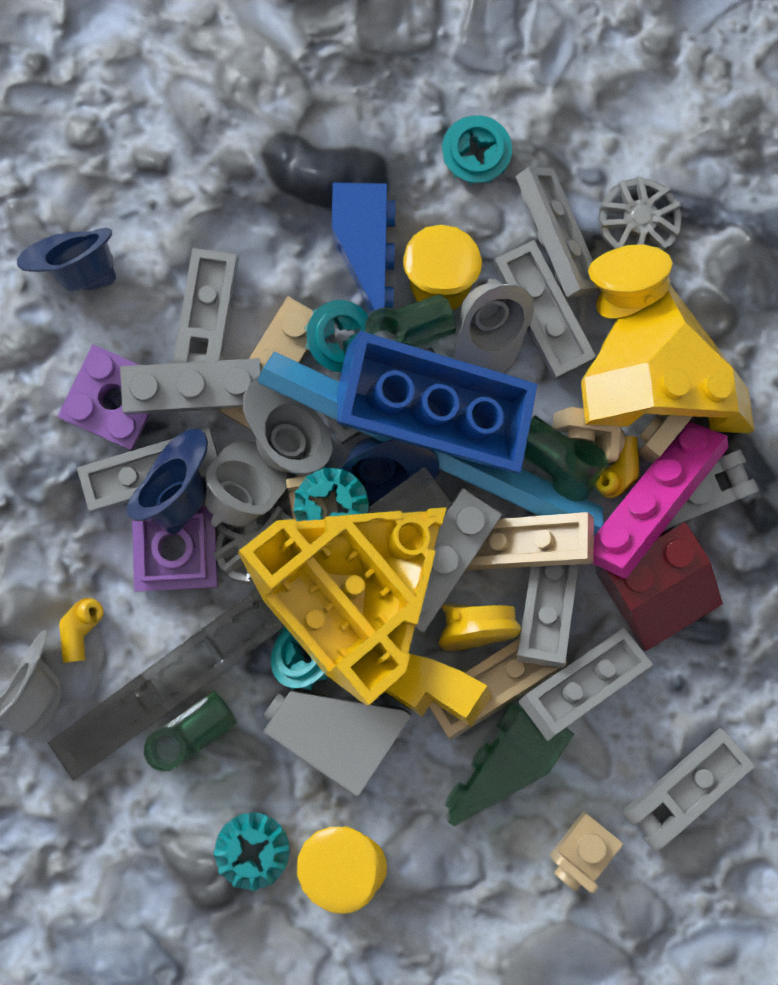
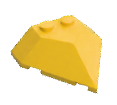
(666, 367)
(349, 589)

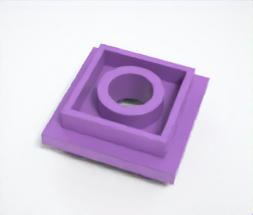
(85, 400)
(192, 571)

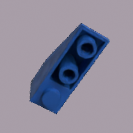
(359, 234)

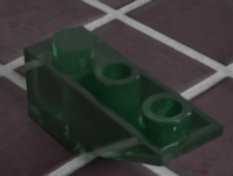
(508, 765)

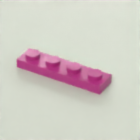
(657, 499)

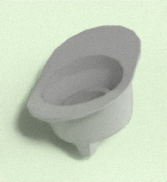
(493, 325)
(286, 432)
(241, 485)
(31, 694)

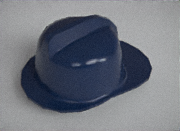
(73, 259)
(387, 465)
(173, 485)

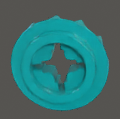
(485, 133)
(321, 324)
(321, 484)
(289, 666)
(254, 828)

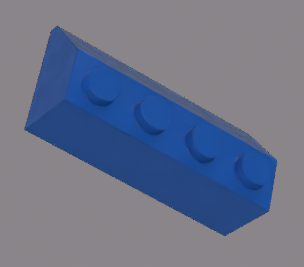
(435, 402)

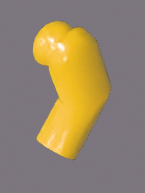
(623, 472)
(76, 625)

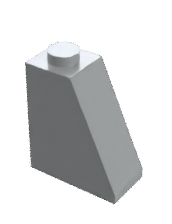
(336, 733)

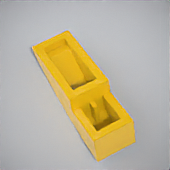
(438, 683)

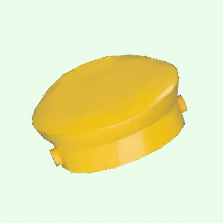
(442, 262)
(630, 279)
(477, 626)
(341, 869)

